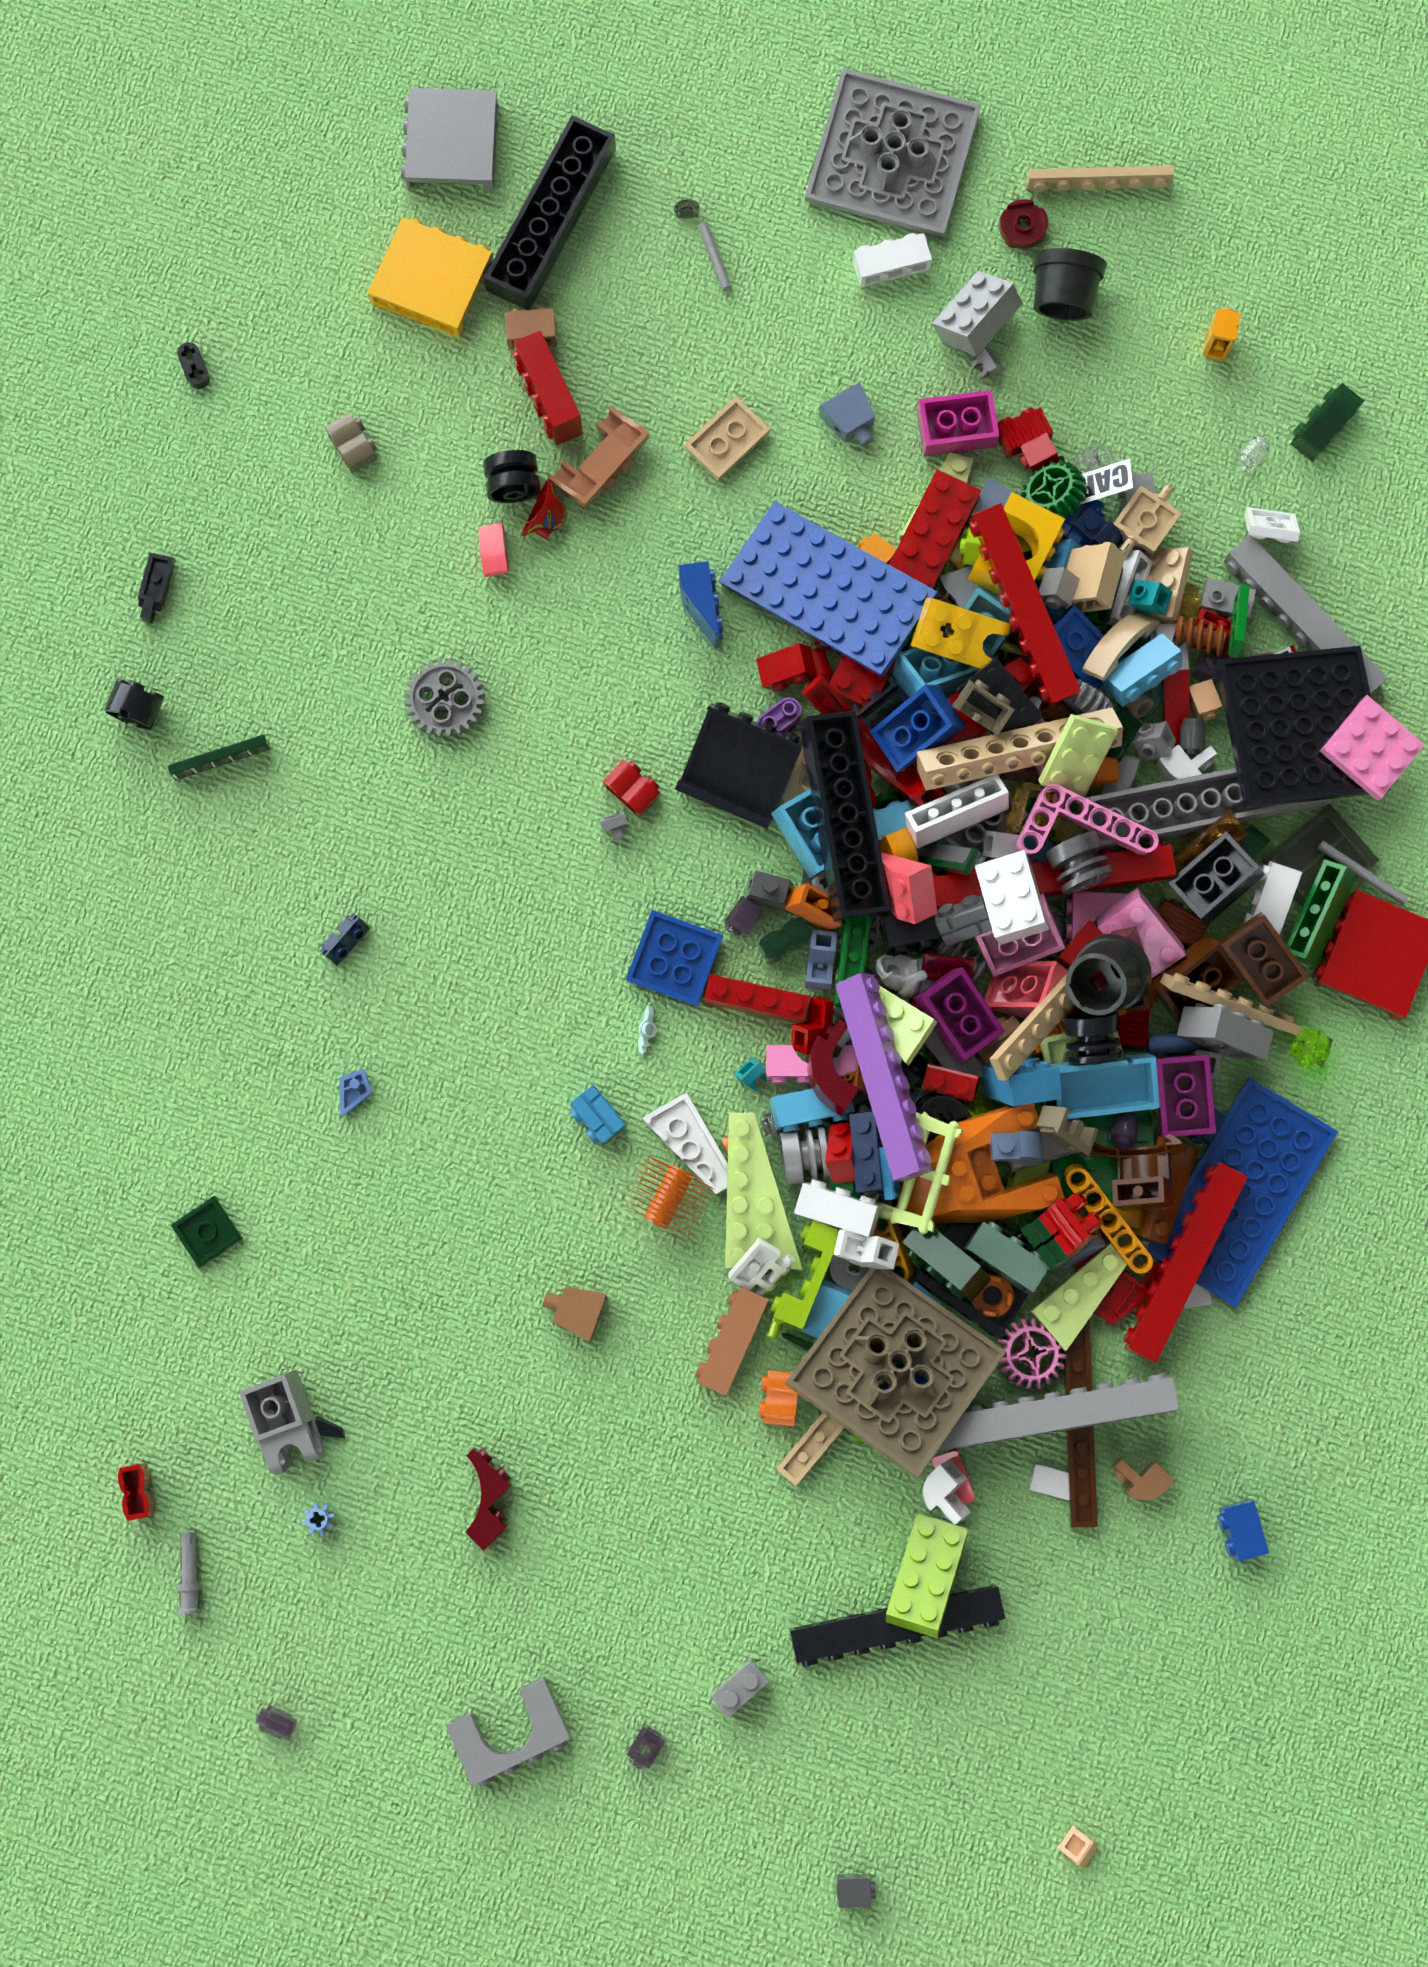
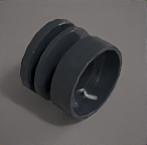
(1092, 1041)
(945, 1105)

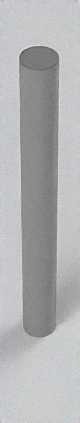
(1362, 872)

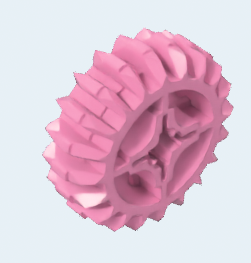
(1032, 1365)

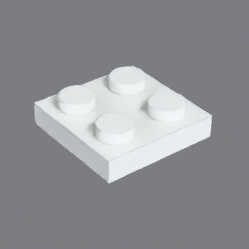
(1271, 524)

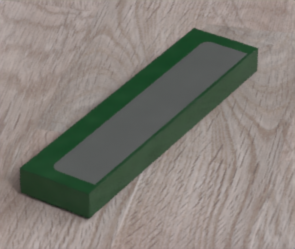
(949, 857)

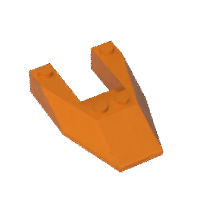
(975, 1185)

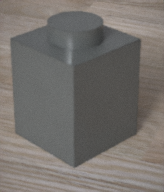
(855, 1890)

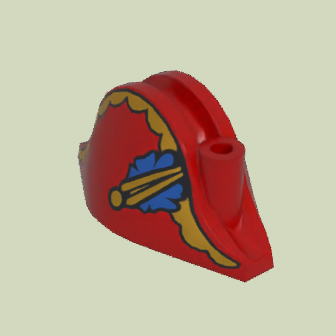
(547, 513)

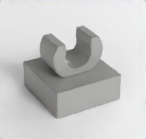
(990, 363)
(614, 824)

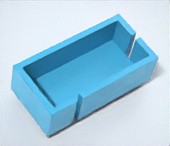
(1109, 1086)

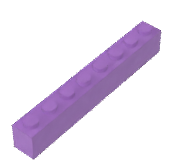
(884, 1077)

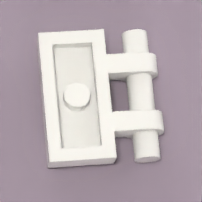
(756, 1263)

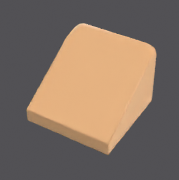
(1078, 1847)

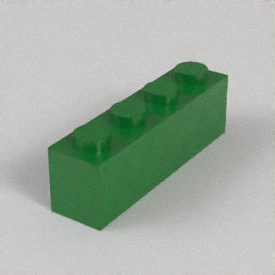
(1320, 912)

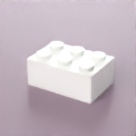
(1012, 897)

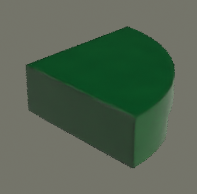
(887, 797)

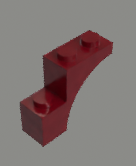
(494, 1483)

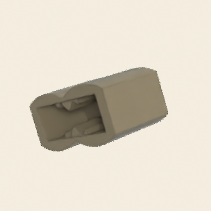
(351, 442)

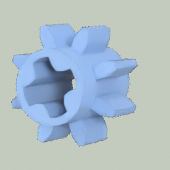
(316, 1526)

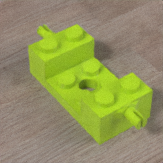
(789, 1309)

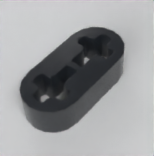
(197, 364)

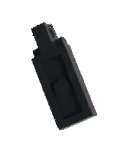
(155, 585)

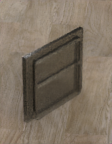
(1302, 854)

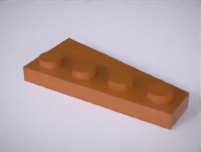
(1159, 1221)

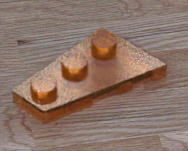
(1226, 823)

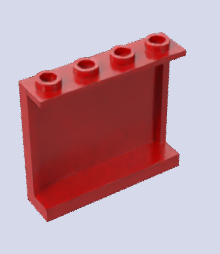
(1376, 954)

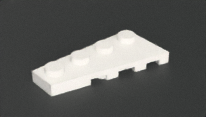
(690, 1140)

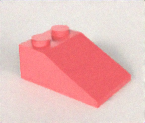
(909, 888)
(1023, 988)

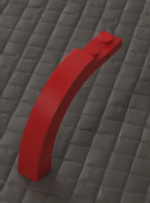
(905, 782)

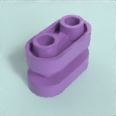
(784, 715)

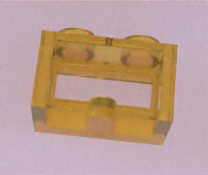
(1020, 796)
(1064, 830)

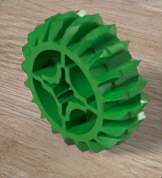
(1057, 488)

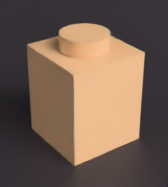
(1204, 700)

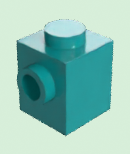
(1150, 597)

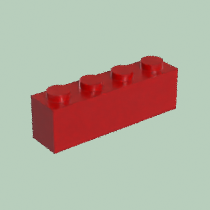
(756, 999)

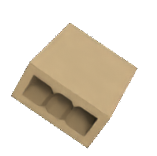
(1098, 573)

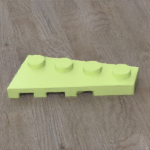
(1075, 1300)

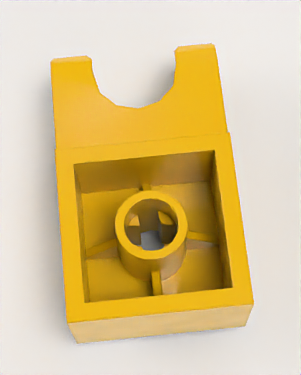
(965, 633)

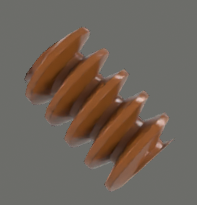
(1199, 636)

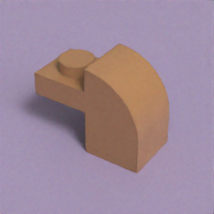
(1144, 1486)

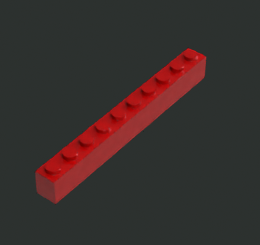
(1127, 867)

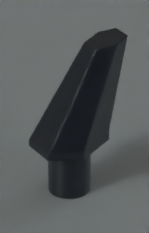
(328, 1428)

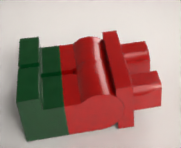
(1062, 1231)

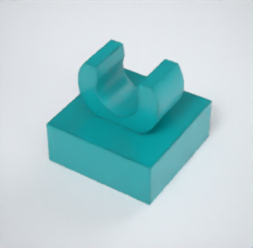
(749, 1072)

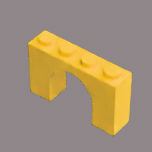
(1037, 527)

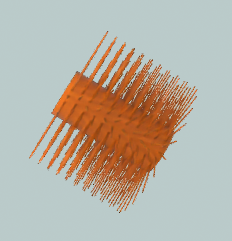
(669, 1195)

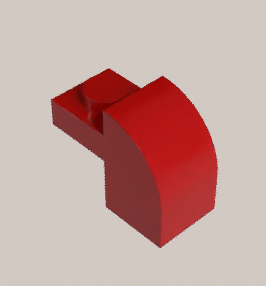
(819, 1020)

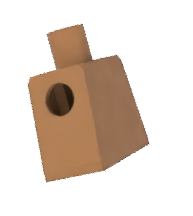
(576, 1310)

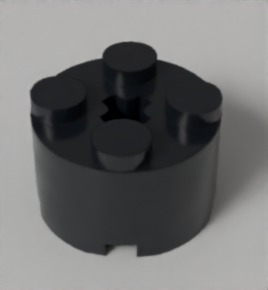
(134, 705)

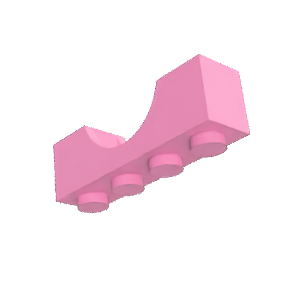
(785, 1065)

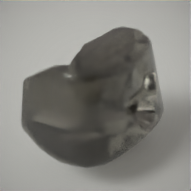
(686, 208)

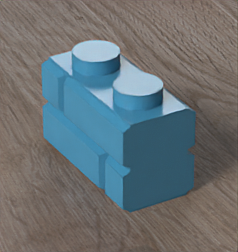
(597, 1115)

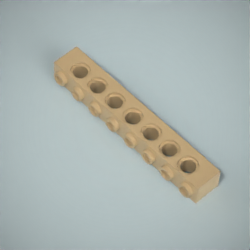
(999, 753)

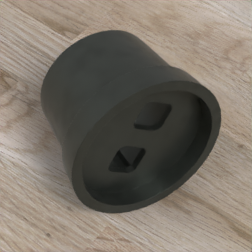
(1067, 283)
(1121, 991)

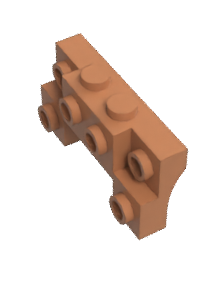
(605, 463)

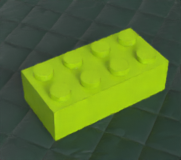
(926, 1575)

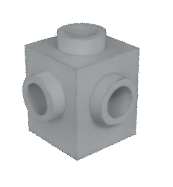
(1154, 741)

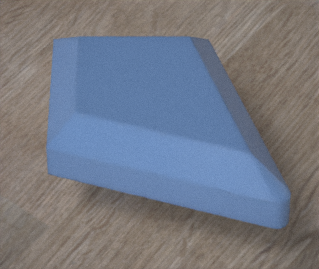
(353, 1090)

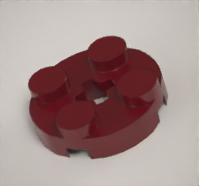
(1023, 237)

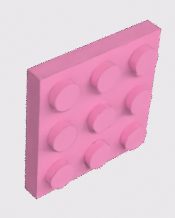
(1372, 747)

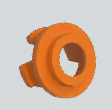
(1006, 1300)

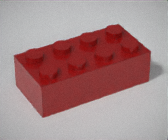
(547, 388)

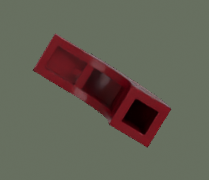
(824, 1080)

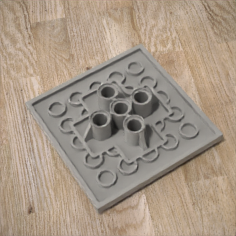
(919, 187)

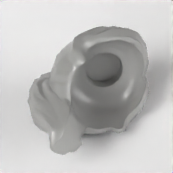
(901, 974)

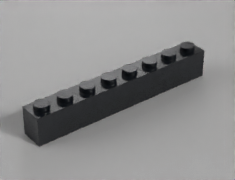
(870, 1628)

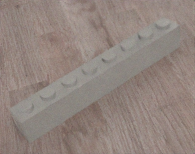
(1291, 604)

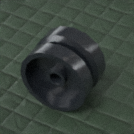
(511, 476)

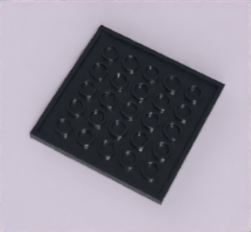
(1283, 715)

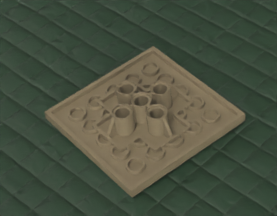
(908, 1418)

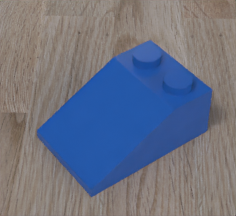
(917, 725)

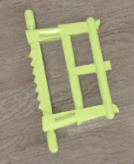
(899, 1214)

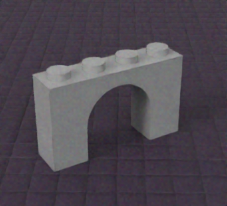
(484, 1761)

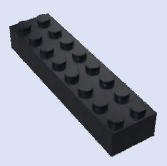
(550, 213)
(844, 816)

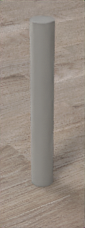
(714, 256)

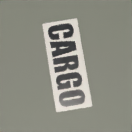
(1108, 480)

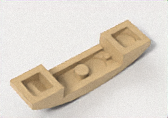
(1116, 642)

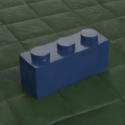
(866, 1155)

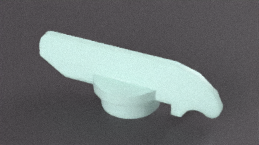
(646, 1029)

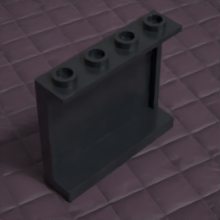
(740, 764)
(995, 1326)

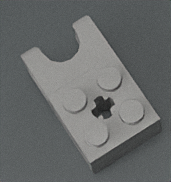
(284, 1425)

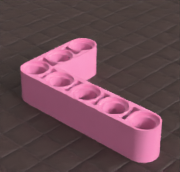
(1084, 819)

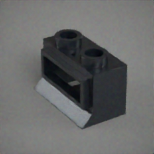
(878, 701)

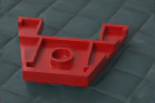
(1124, 1293)

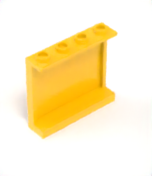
(429, 276)

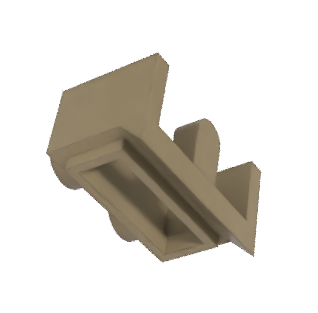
(977, 715)
(1069, 1135)

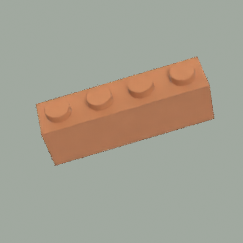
(733, 1340)

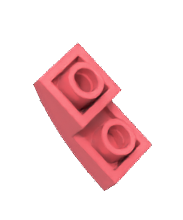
(493, 550)

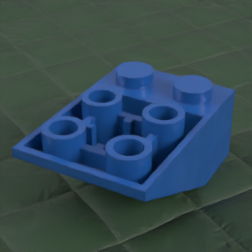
(697, 596)

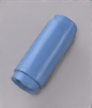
(1169, 1044)

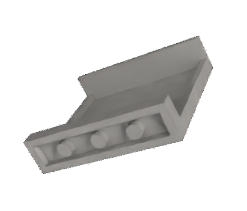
(450, 137)

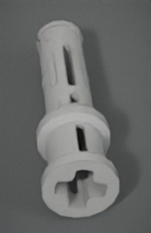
(189, 1587)

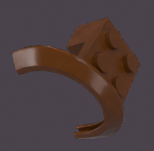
(1142, 1173)

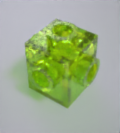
(1311, 1048)

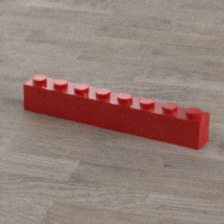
(1024, 604)
(1185, 1262)

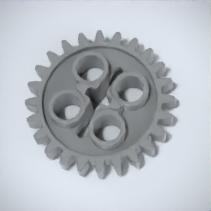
(430, 681)

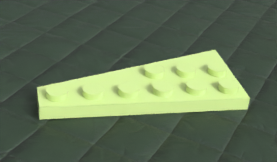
(752, 1195)

